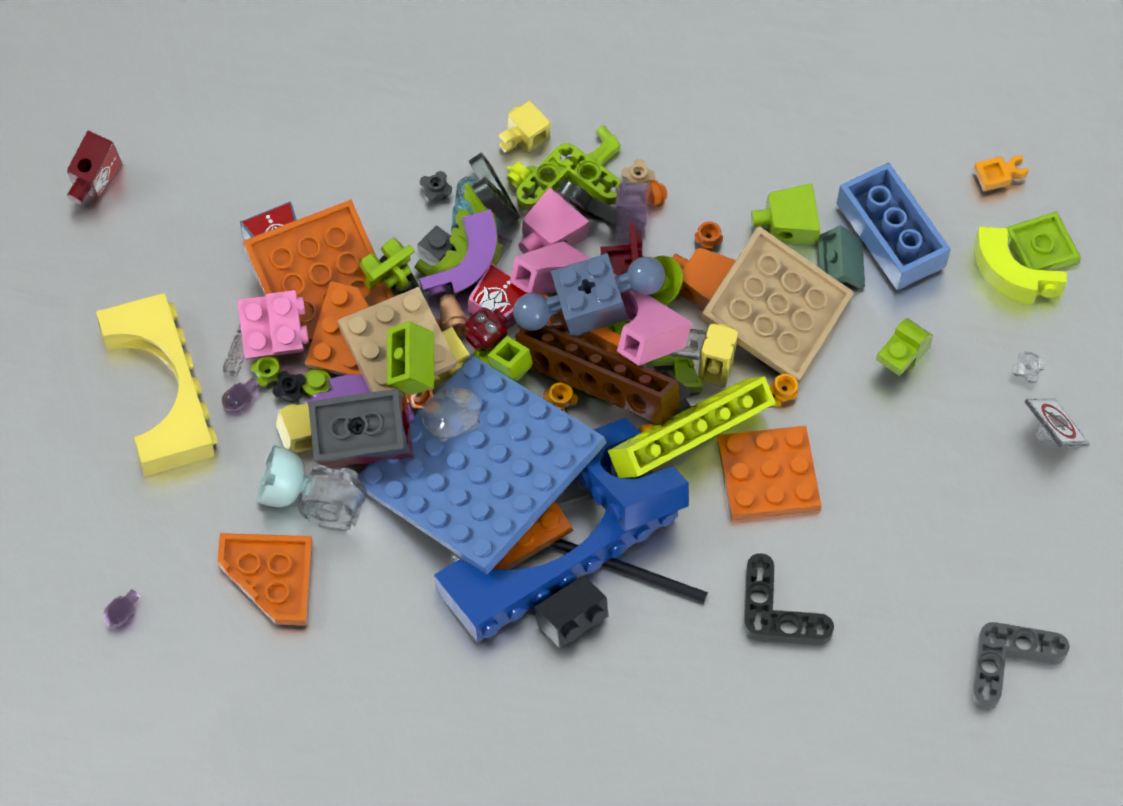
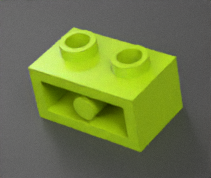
(410, 358)

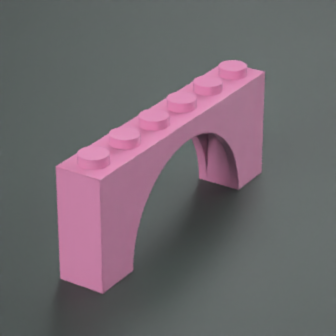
(651, 327)

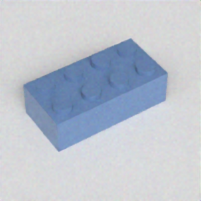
(893, 226)

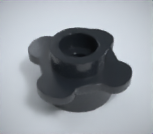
(292, 393)

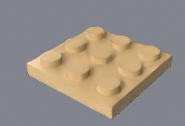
(367, 335)

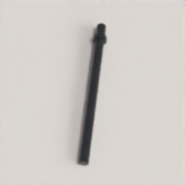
(641, 574)

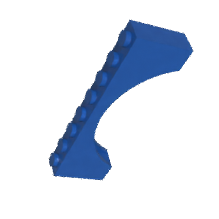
(503, 596)

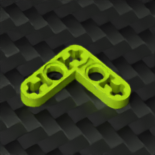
(565, 170)

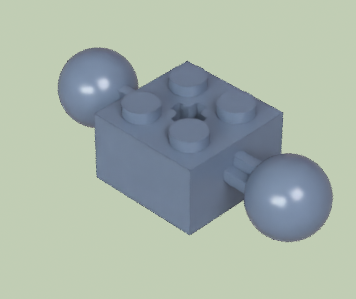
(589, 294)

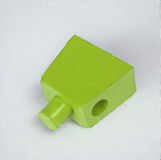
(790, 215)

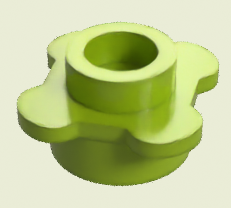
(266, 363)

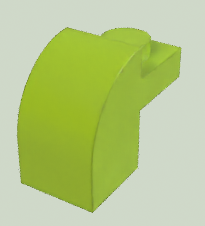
(905, 347)
(508, 358)

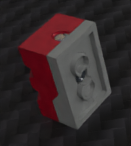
(360, 428)

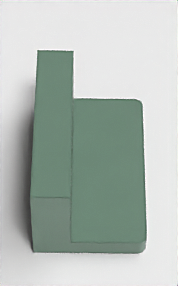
(842, 256)

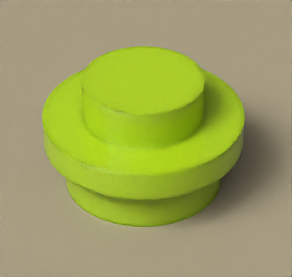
(316, 381)

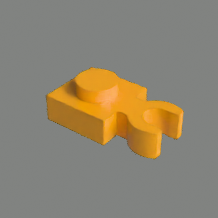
(996, 173)

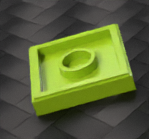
(1043, 243)

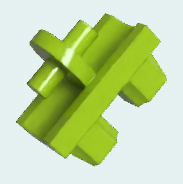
(397, 257)

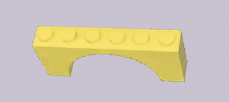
(183, 432)

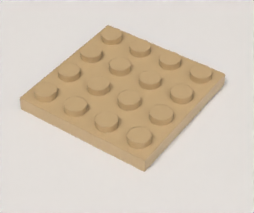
(777, 304)

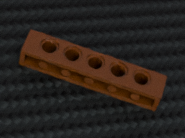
(602, 373)

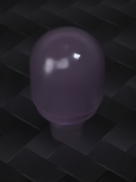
(239, 395)
(120, 609)

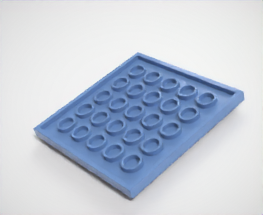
(492, 481)

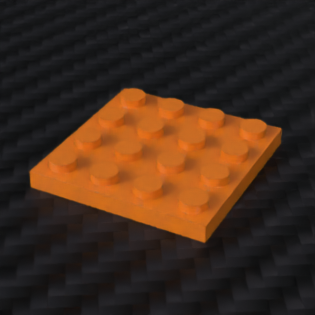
(312, 254)

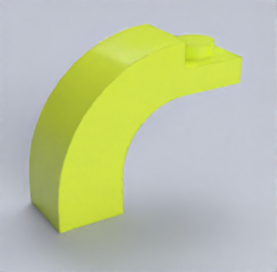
(1009, 276)

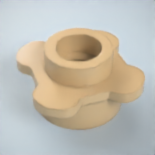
(638, 167)

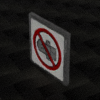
(1055, 424)

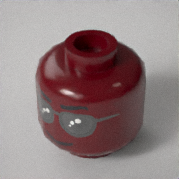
(485, 329)

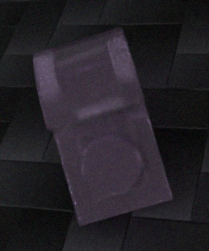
(632, 205)

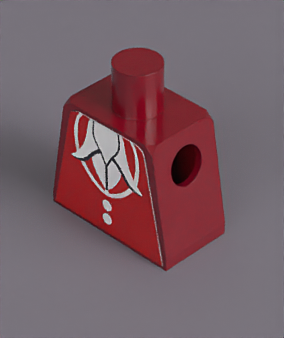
(92, 167)

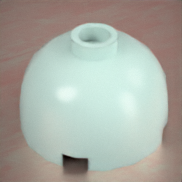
(282, 478)

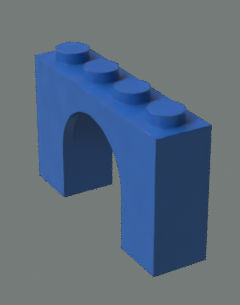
(632, 500)

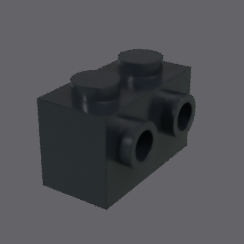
(572, 611)

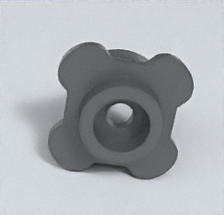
(436, 193)

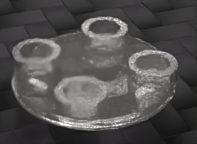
(451, 413)

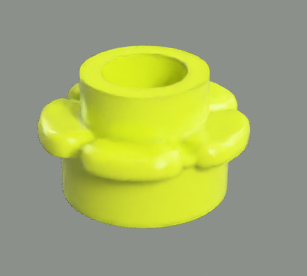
(517, 174)

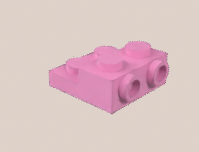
(272, 325)

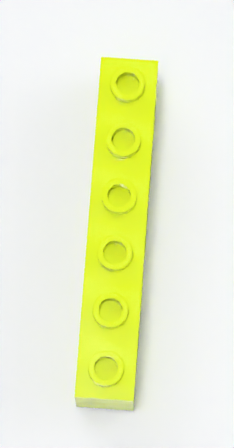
(691, 427)

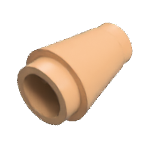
(452, 314)

